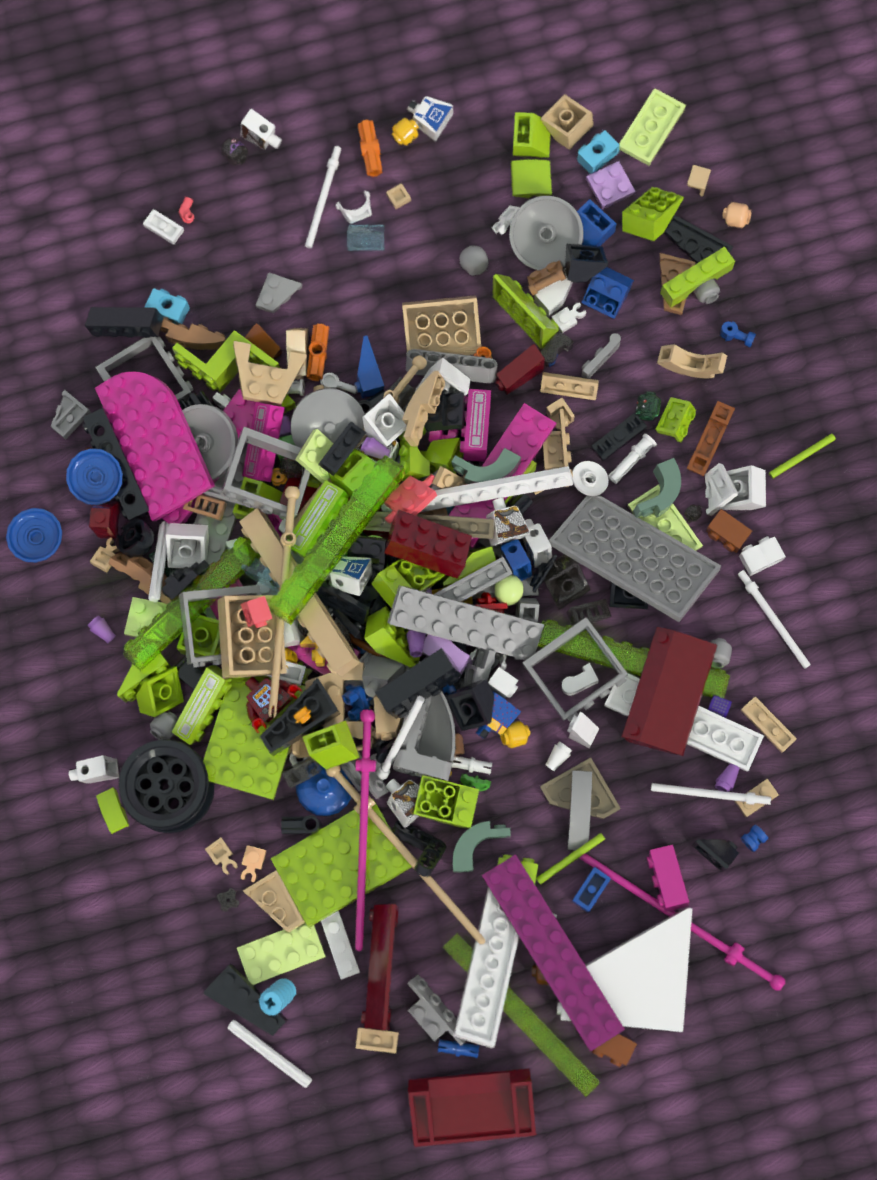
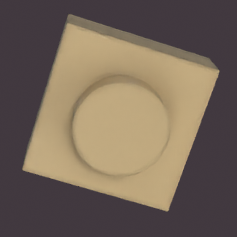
(398, 196)

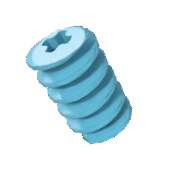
(277, 996)

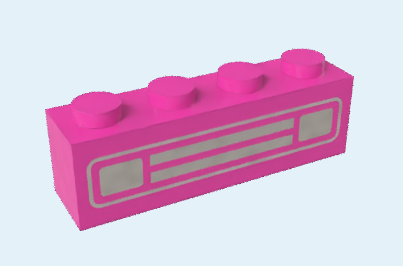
(476, 426)
(258, 461)

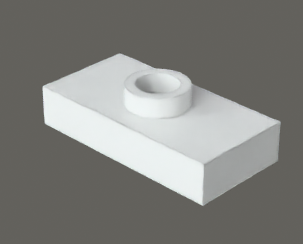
(163, 227)

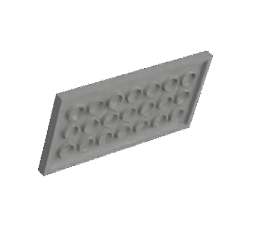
(635, 556)

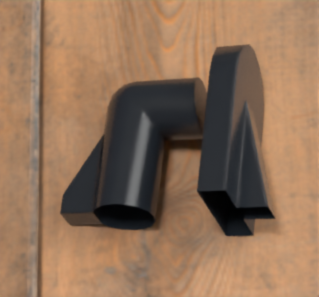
(382, 752)

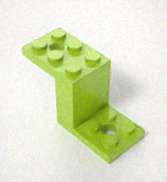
(222, 365)

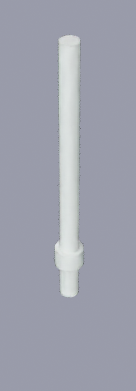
(332, 166)
(752, 588)
(384, 770)
(749, 798)

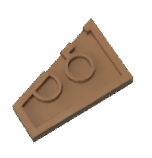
(670, 268)

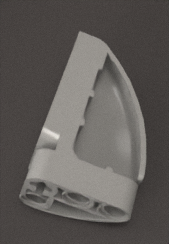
(430, 742)

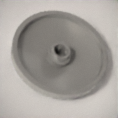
(543, 229)
(325, 410)
(214, 436)

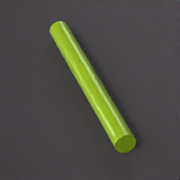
(801, 456)
(570, 858)

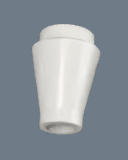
(558, 755)

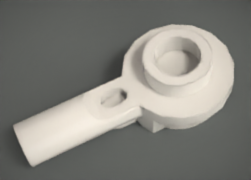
(332, 381)

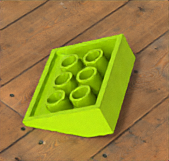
(524, 310)

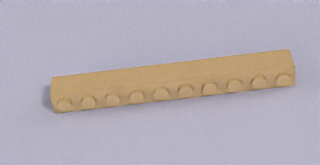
(314, 615)

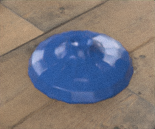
(94, 476)
(34, 535)
(323, 794)

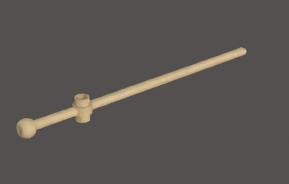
(418, 363)
(292, 494)
(335, 772)

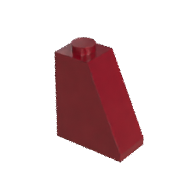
(520, 370)
(105, 519)

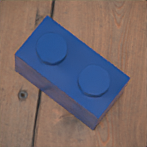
(591, 889)

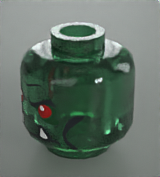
(648, 406)

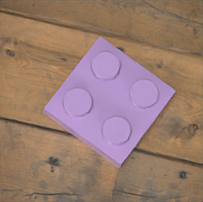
(610, 185)

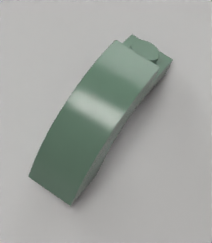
(503, 467)
(669, 480)
(470, 839)

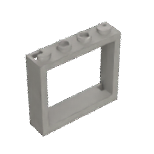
(138, 347)
(249, 499)
(185, 597)
(556, 644)

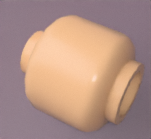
(737, 215)

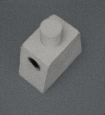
(380, 672)

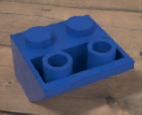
(596, 224)
(607, 292)

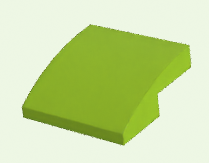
(531, 178)

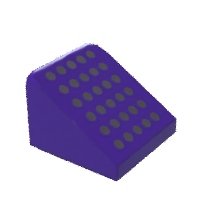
(719, 706)

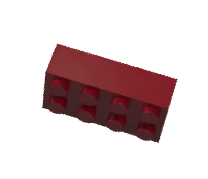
(428, 544)

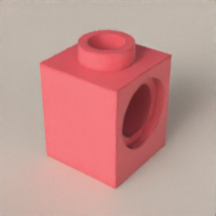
(256, 612)

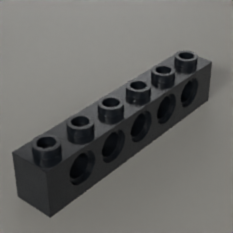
(92, 424)

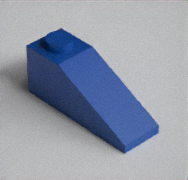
(368, 377)

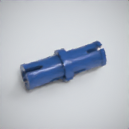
(455, 1048)

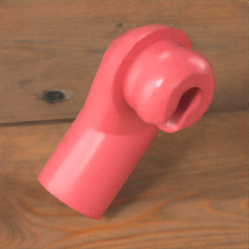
(185, 212)

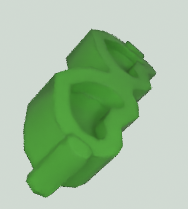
(479, 784)

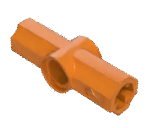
(370, 148)
(318, 343)

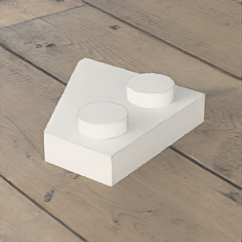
(719, 488)

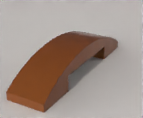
(710, 438)

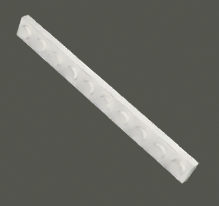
(498, 488)

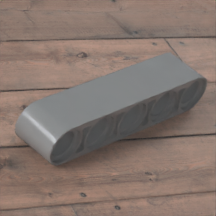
(476, 368)

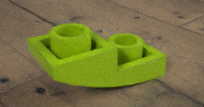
(112, 810)

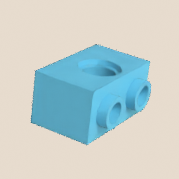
(592, 161)
(176, 312)

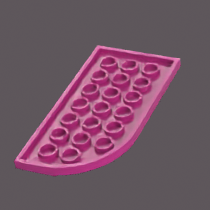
(155, 441)

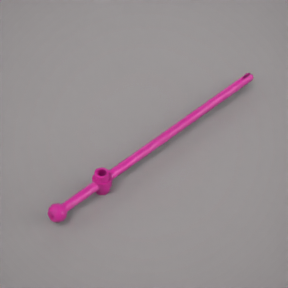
(364, 765)
(733, 953)

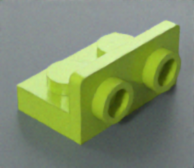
(676, 418)

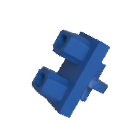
(358, 699)

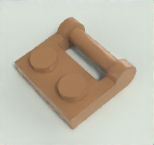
(542, 278)

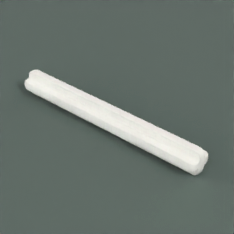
(159, 564)
(269, 1053)

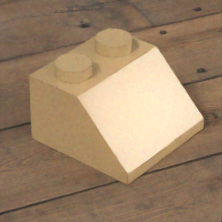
(567, 121)

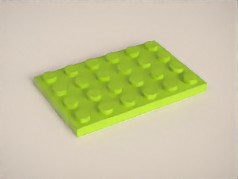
(236, 751)
(324, 866)

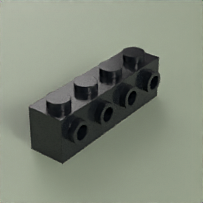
(124, 322)

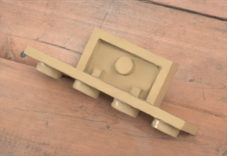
(555, 446)

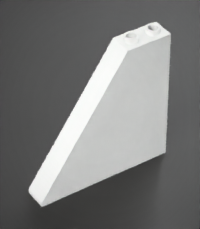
(647, 975)

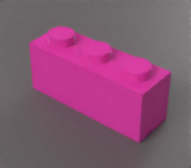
(667, 878)

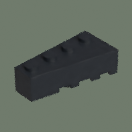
(287, 732)

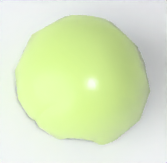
(509, 590)

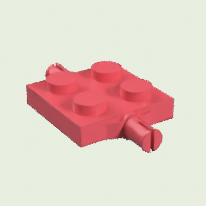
(410, 497)

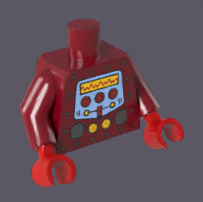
(259, 699)

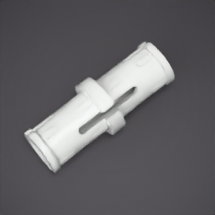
(472, 764)

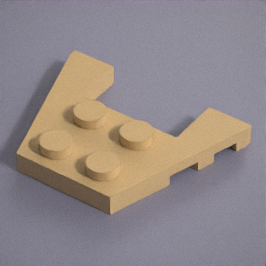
(264, 382)
(335, 688)

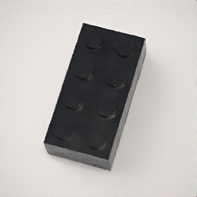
(422, 680)

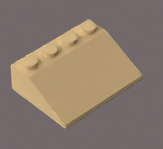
(443, 325)
(243, 648)

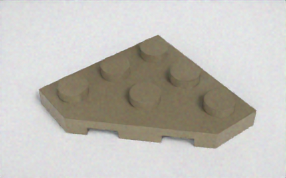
(602, 800)

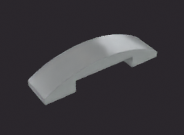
(580, 809)

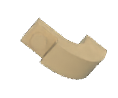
(691, 364)

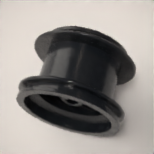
(140, 767)

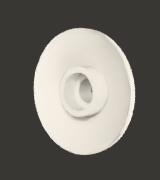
(594, 473)

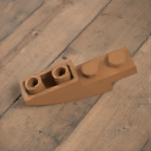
(195, 338)
(138, 569)

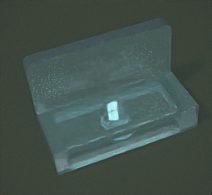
(365, 237)
(260, 573)

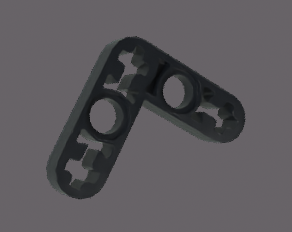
(424, 842)

